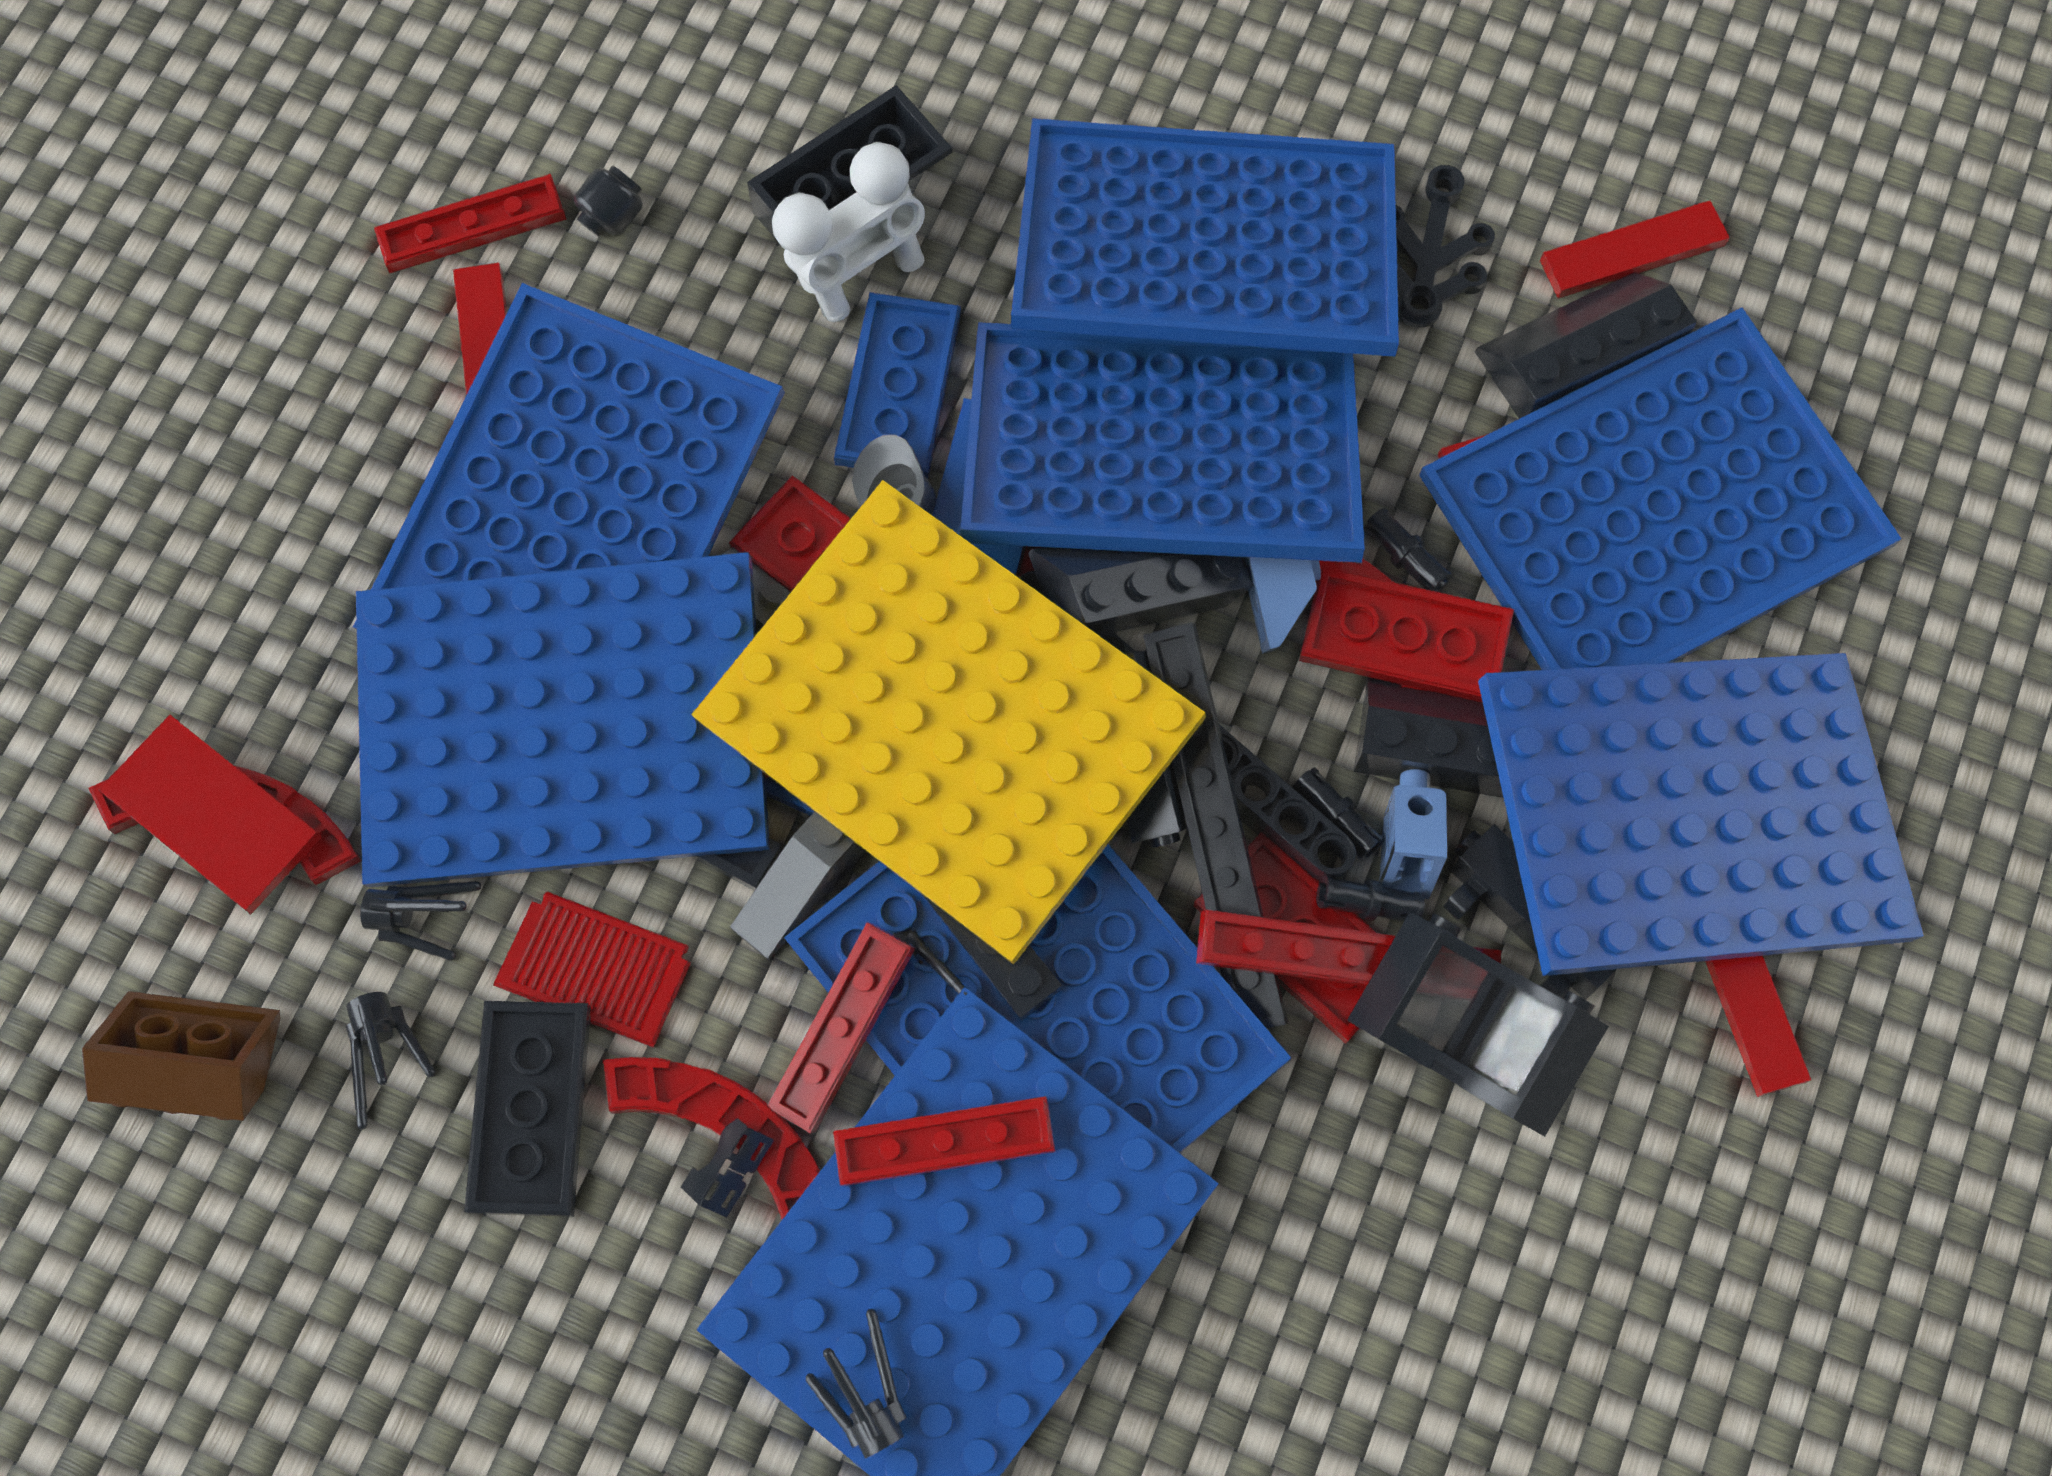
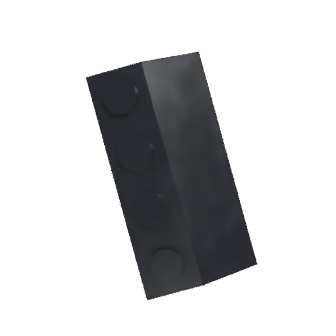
(825, 162)
(1585, 341)
(1136, 589)
(1426, 733)

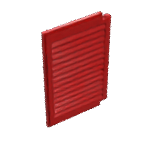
(596, 959)

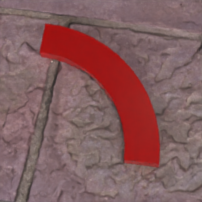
(325, 859)
(713, 1103)

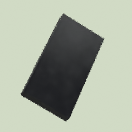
(528, 1109)

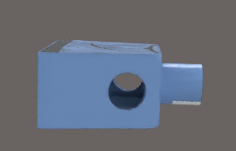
(1414, 835)

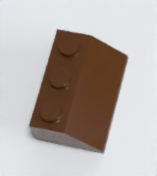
(181, 1056)

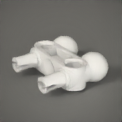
(840, 242)

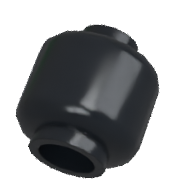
(608, 201)

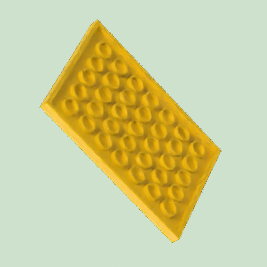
(949, 719)

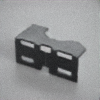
(699, 1182)

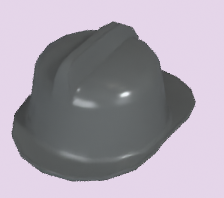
(895, 462)

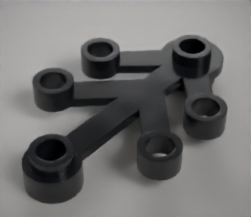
(1431, 257)

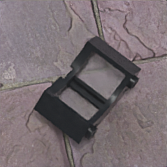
(1479, 1019)

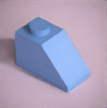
(1279, 595)

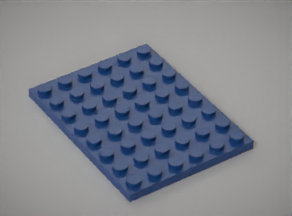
(1208, 238)
(1162, 447)
(582, 452)
(1660, 504)
(552, 721)
(1696, 811)
(1132, 1008)
(978, 1273)

